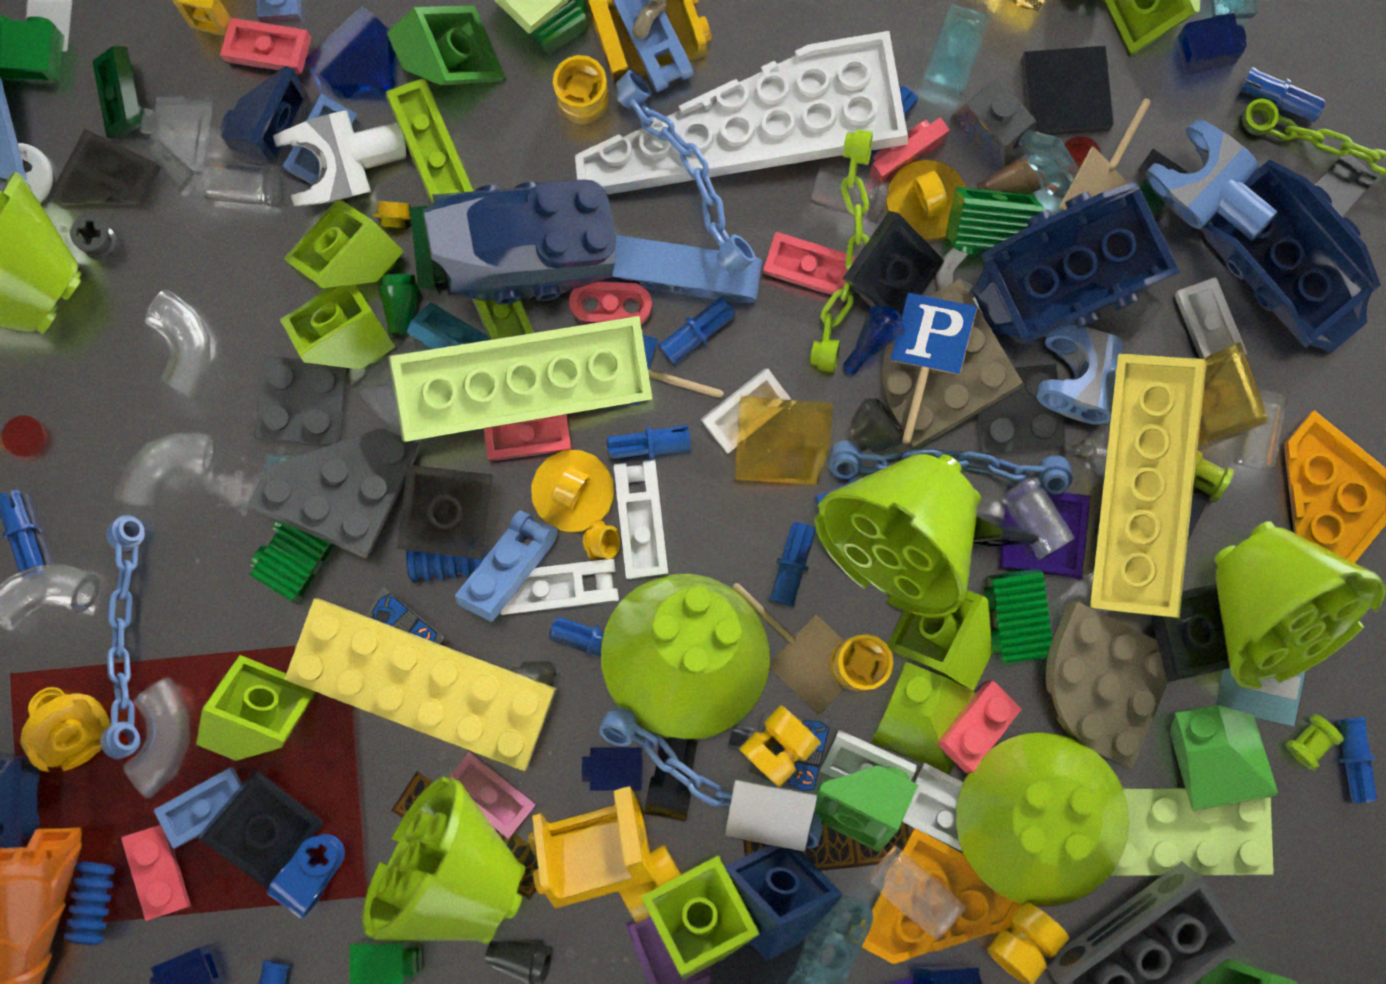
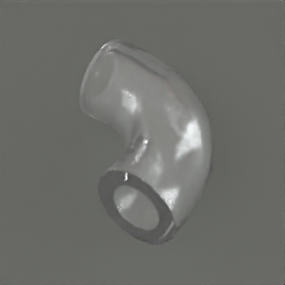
(186, 340)
(161, 461)
(44, 587)
(165, 741)

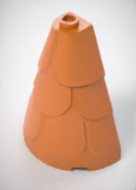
(33, 901)

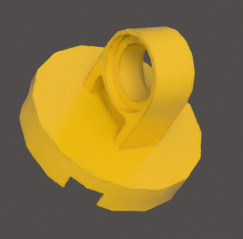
(924, 197)
(572, 491)
(63, 729)

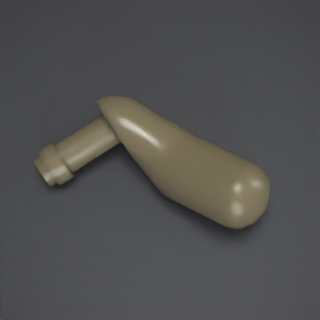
(646, 16)

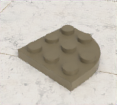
(950, 397)
(1104, 682)

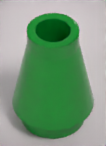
(399, 301)

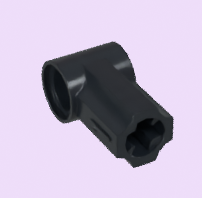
(666, 794)

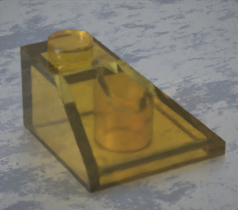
(1229, 398)
(782, 439)

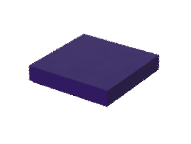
(1063, 562)

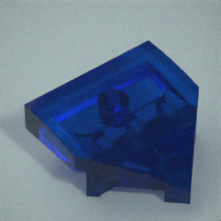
(356, 56)

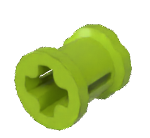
(1211, 477)
(1314, 742)

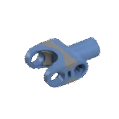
(1216, 186)
(1094, 366)

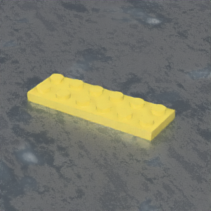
(1148, 485)
(420, 684)

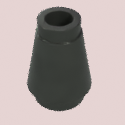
(520, 960)

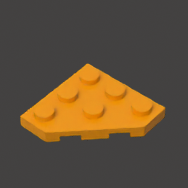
(1334, 488)
(987, 912)

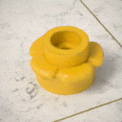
(393, 213)
(601, 541)

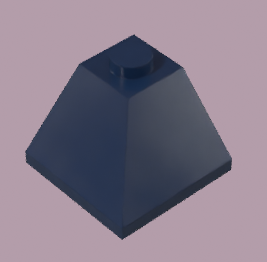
(263, 113)
(782, 896)

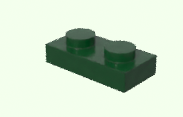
(117, 92)
(428, 271)

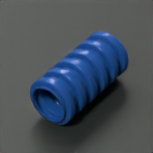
(431, 565)
(89, 903)

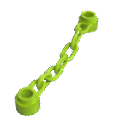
(1271, 115)
(858, 148)

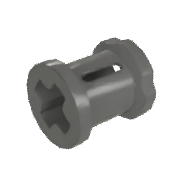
(87, 227)

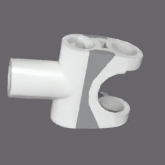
(342, 155)

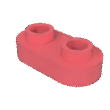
(611, 302)

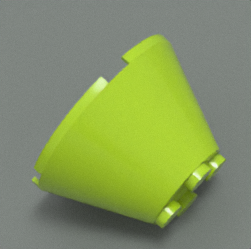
(33, 261)
(905, 532)
(1288, 604)
(685, 656)
(1042, 819)
(445, 875)

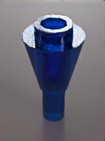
(879, 330)

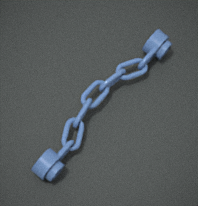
(735, 252)
(1048, 468)
(121, 543)
(620, 728)

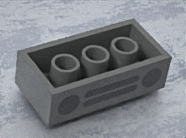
(1159, 936)

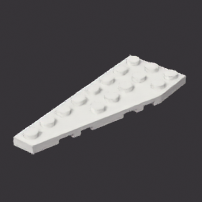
(768, 120)

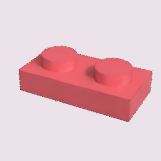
(265, 45)
(922, 141)
(806, 264)
(528, 438)
(979, 726)
(155, 872)

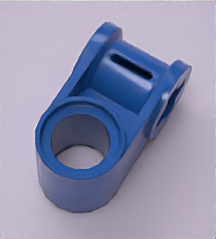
(303, 879)

